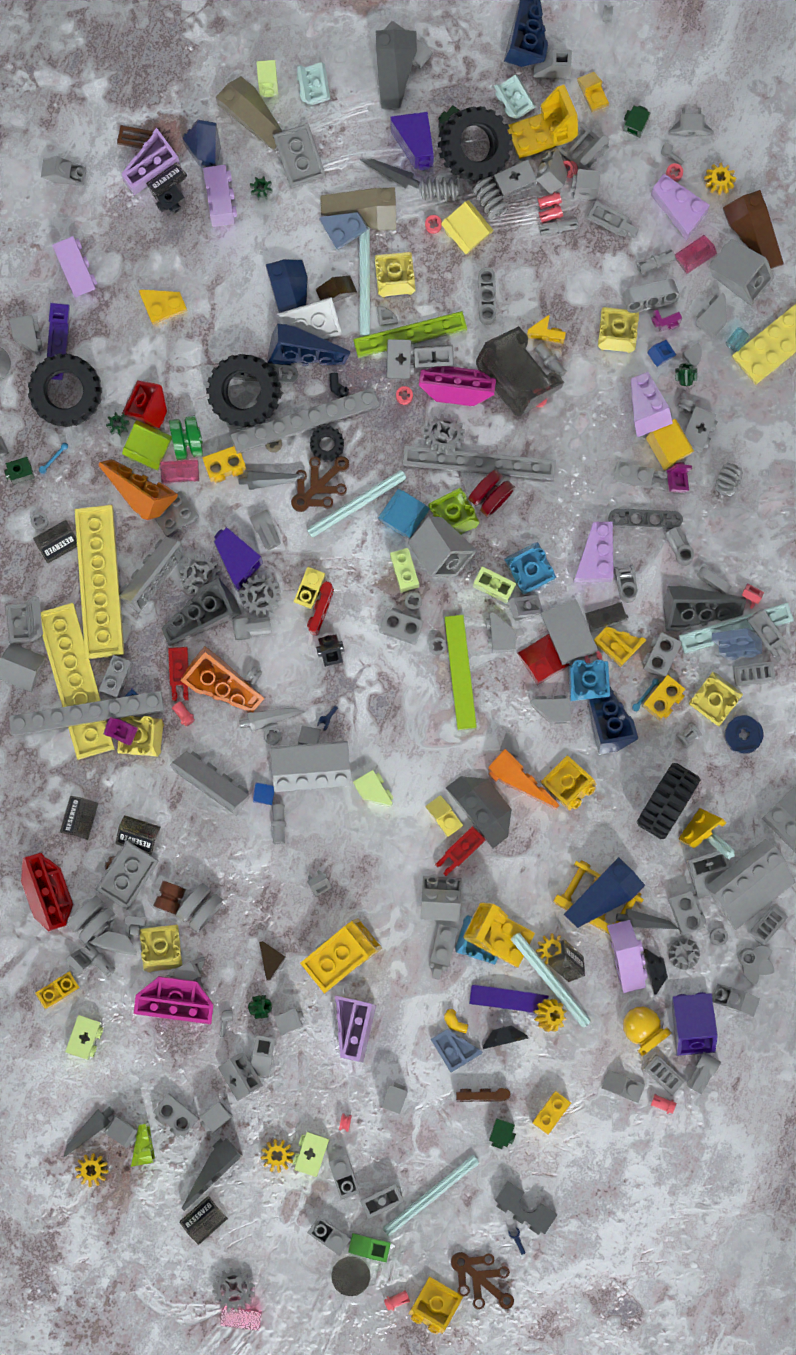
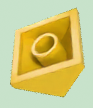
(669, 444)

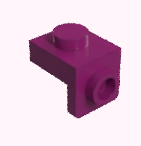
(670, 322)
(678, 477)
(120, 730)

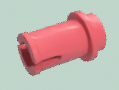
(549, 200)
(551, 214)
(183, 714)
(663, 1104)
(396, 1300)

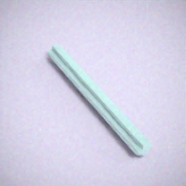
(365, 283)
(356, 503)
(550, 980)
(430, 1195)

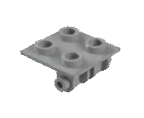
(177, 516)

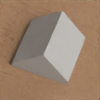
(20, 667)

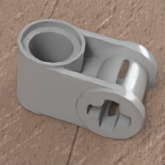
(626, 579)

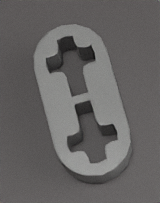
(714, 580)

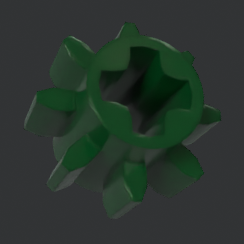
(264, 184)
(686, 374)
(118, 429)
(260, 1007)

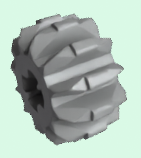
(728, 479)

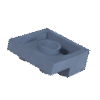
(738, 643)

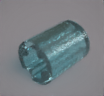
(737, 339)

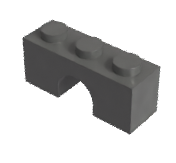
(539, 1219)

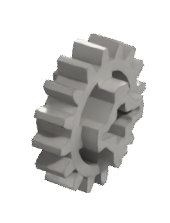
(443, 436)
(193, 579)
(266, 585)
(235, 1298)

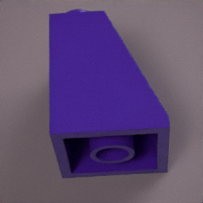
(414, 138)
(237, 557)
(694, 1024)

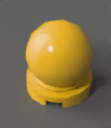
(644, 1028)

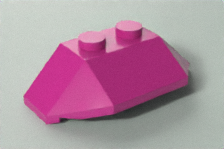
(457, 385)
(174, 1000)

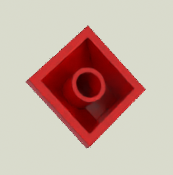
(146, 404)
(541, 660)

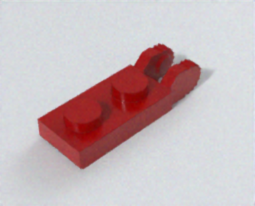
(321, 607)
(177, 667)
(462, 849)

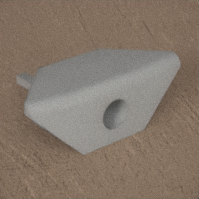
(691, 124)
(115, 941)
(189, 971)

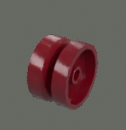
(491, 493)

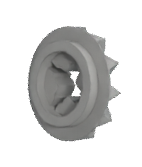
(680, 962)

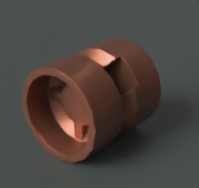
(169, 897)

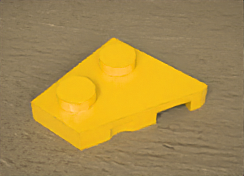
(162, 304)
(618, 645)
(700, 828)

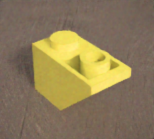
(309, 587)

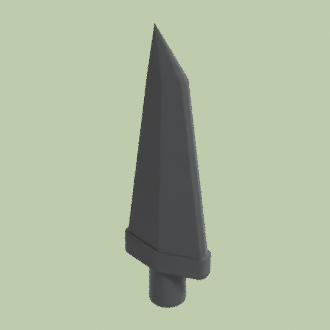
(396, 174)
(265, 479)
(645, 921)
(92, 1127)

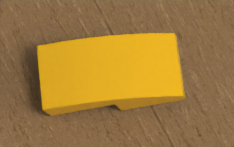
(57, 990)

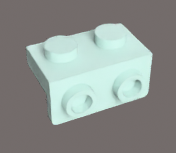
(313, 83)
(514, 97)

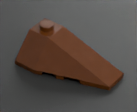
(752, 223)

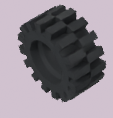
(319, 435)

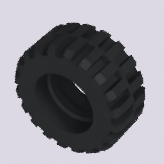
(451, 143)
(64, 364)
(219, 390)
(668, 800)

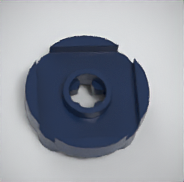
(750, 726)

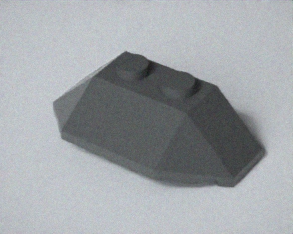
(483, 807)

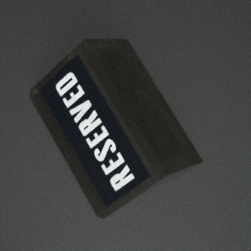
(165, 180)
(56, 541)
(606, 616)
(79, 817)
(138, 833)
(568, 963)
(203, 1220)

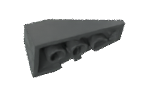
(394, 59)
(695, 606)
(206, 610)
(217, 1164)

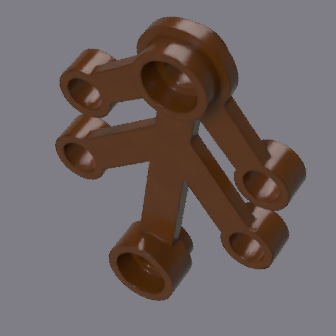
(318, 486)
(479, 1279)

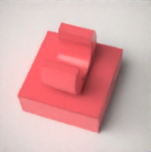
(753, 594)

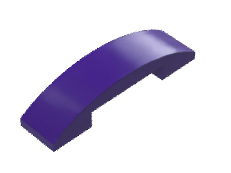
(58, 331)
(505, 998)

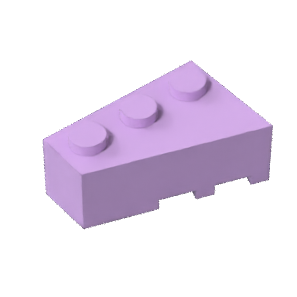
(149, 162)
(220, 195)
(680, 205)
(74, 266)
(649, 406)
(597, 557)
(627, 956)
(354, 1027)

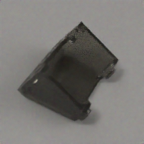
(517, 375)

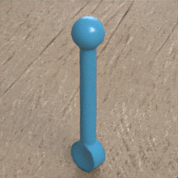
(43, 469)
(655, 682)

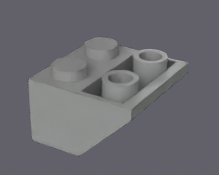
(705, 870)
(441, 898)

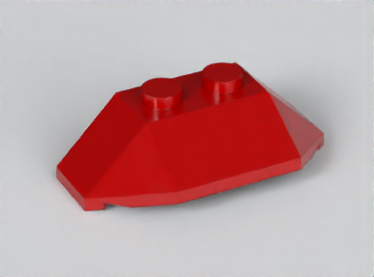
(46, 891)

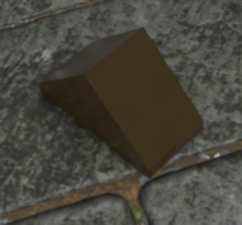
(336, 288)
(271, 960)

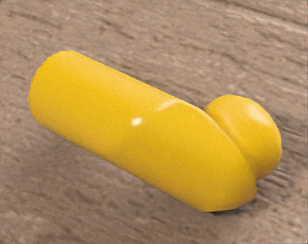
(452, 1022)

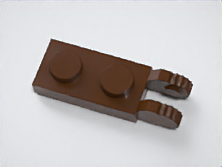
(483, 1095)

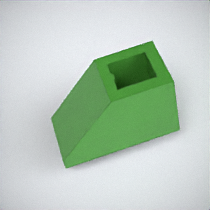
(369, 1247)

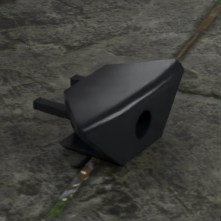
(656, 970)
(504, 1036)

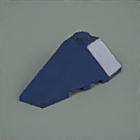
(527, 38)
(203, 143)
(288, 283)
(296, 345)
(611, 724)
(608, 892)

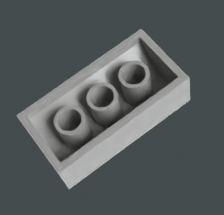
(311, 766)

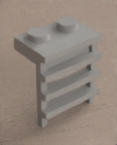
(591, 153)
(24, 621)

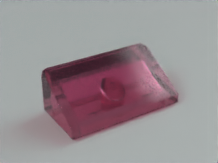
(695, 254)
(179, 471)
(242, 1319)

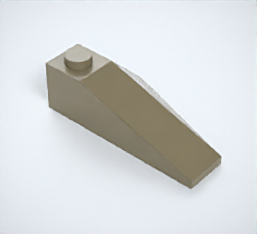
(248, 108)
(375, 206)

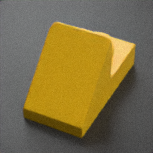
(592, 90)
(540, 332)

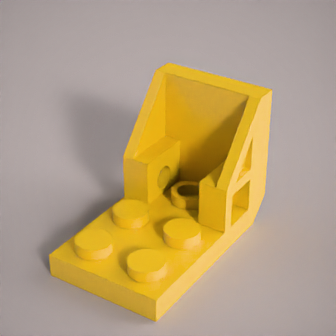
(546, 130)
(493, 933)
(341, 955)

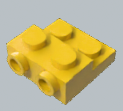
(569, 783)
(435, 1306)

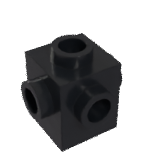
(170, 201)
(330, 650)

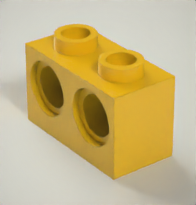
(222, 458)
(661, 695)
(551, 1112)

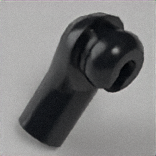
(335, 387)

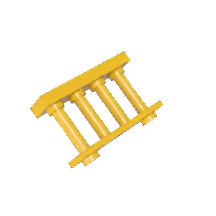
(564, 900)

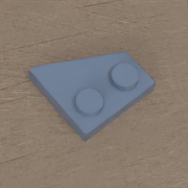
(344, 228)
(454, 1049)

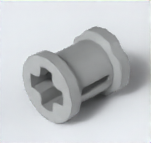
(686, 740)

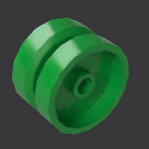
(185, 438)

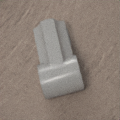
(264, 526)
(679, 544)
(246, 628)
(704, 1070)

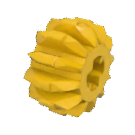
(716, 172)
(547, 945)
(557, 1015)
(276, 1162)
(98, 1168)

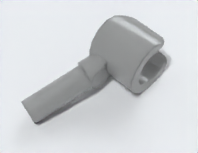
(667, 152)
(227, 1015)

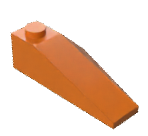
(142, 495)
(216, 679)
(510, 772)

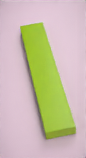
(415, 332)
(460, 672)

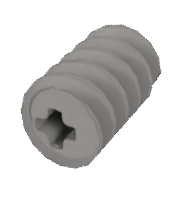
(440, 188)
(489, 199)

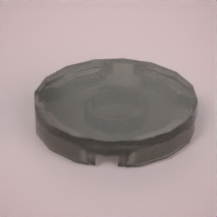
(350, 1276)

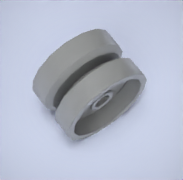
(199, 907)
(91, 920)

